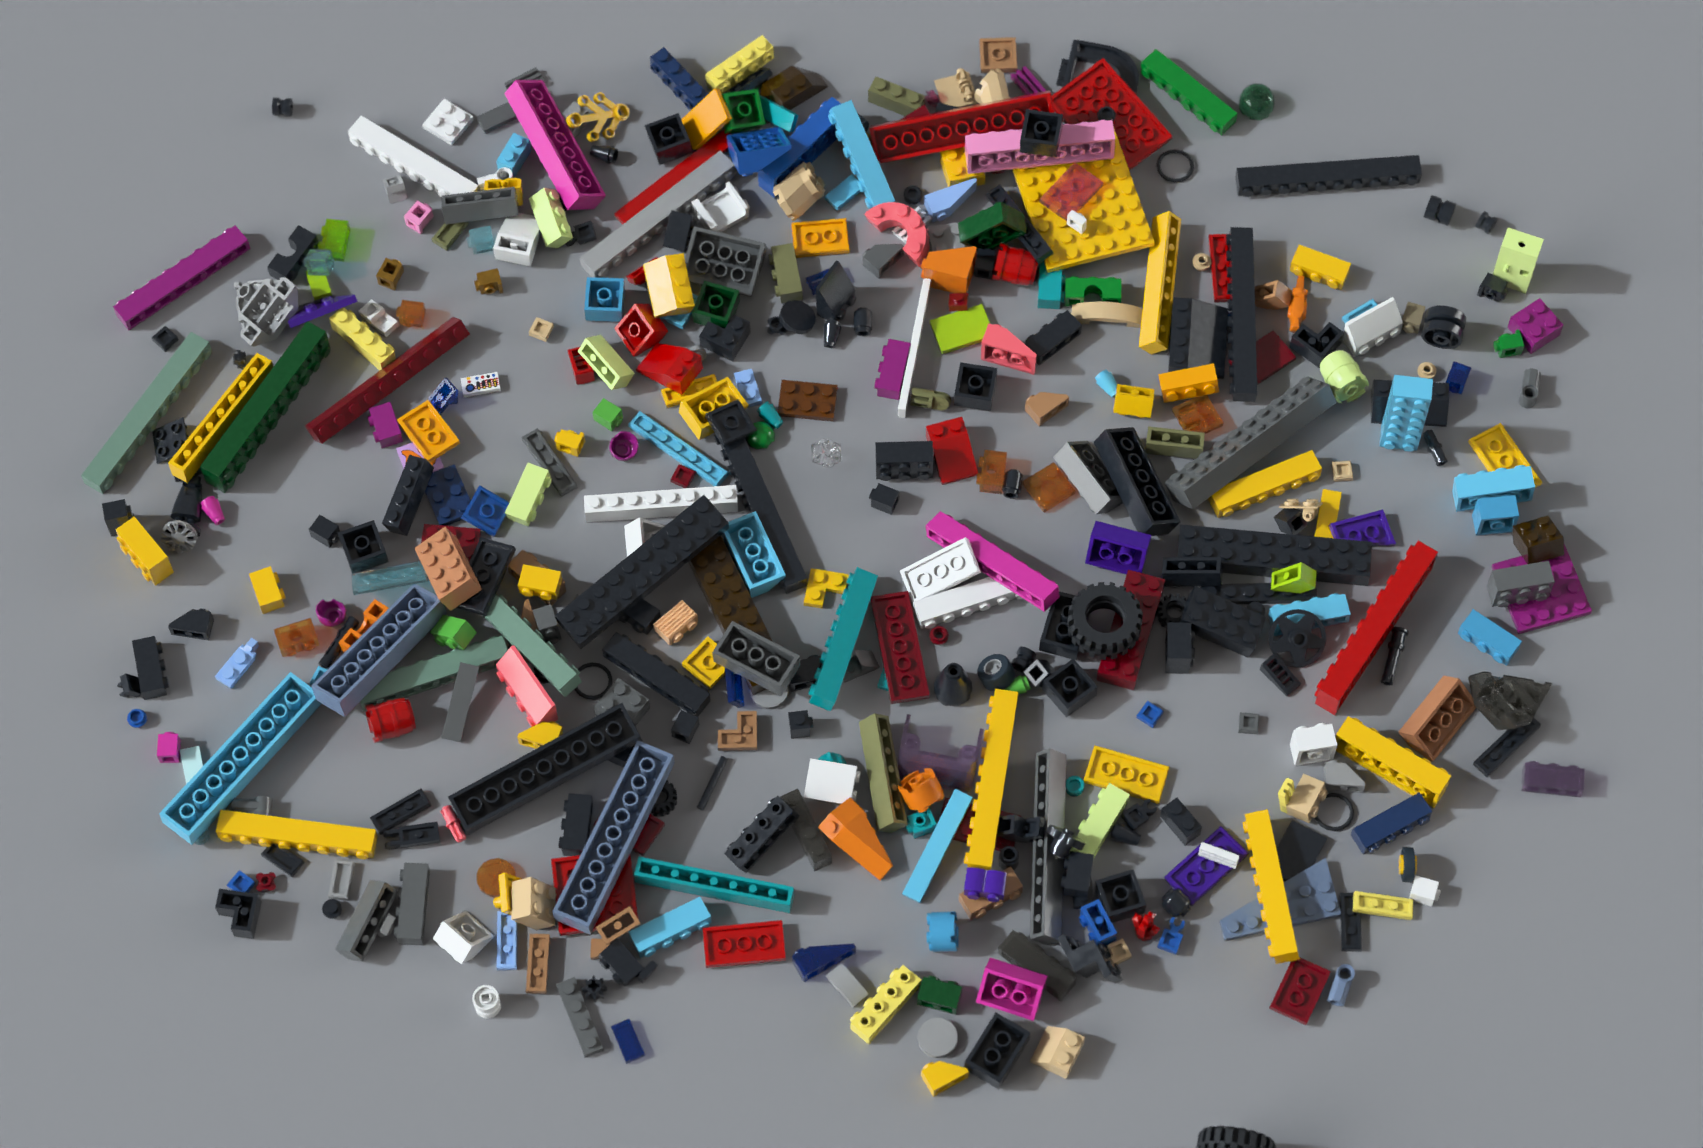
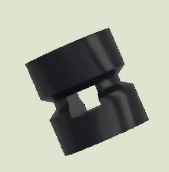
(1439, 210)

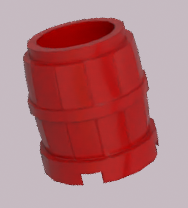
(1015, 266)
(390, 719)

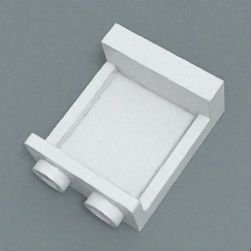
(721, 209)
(831, 781)

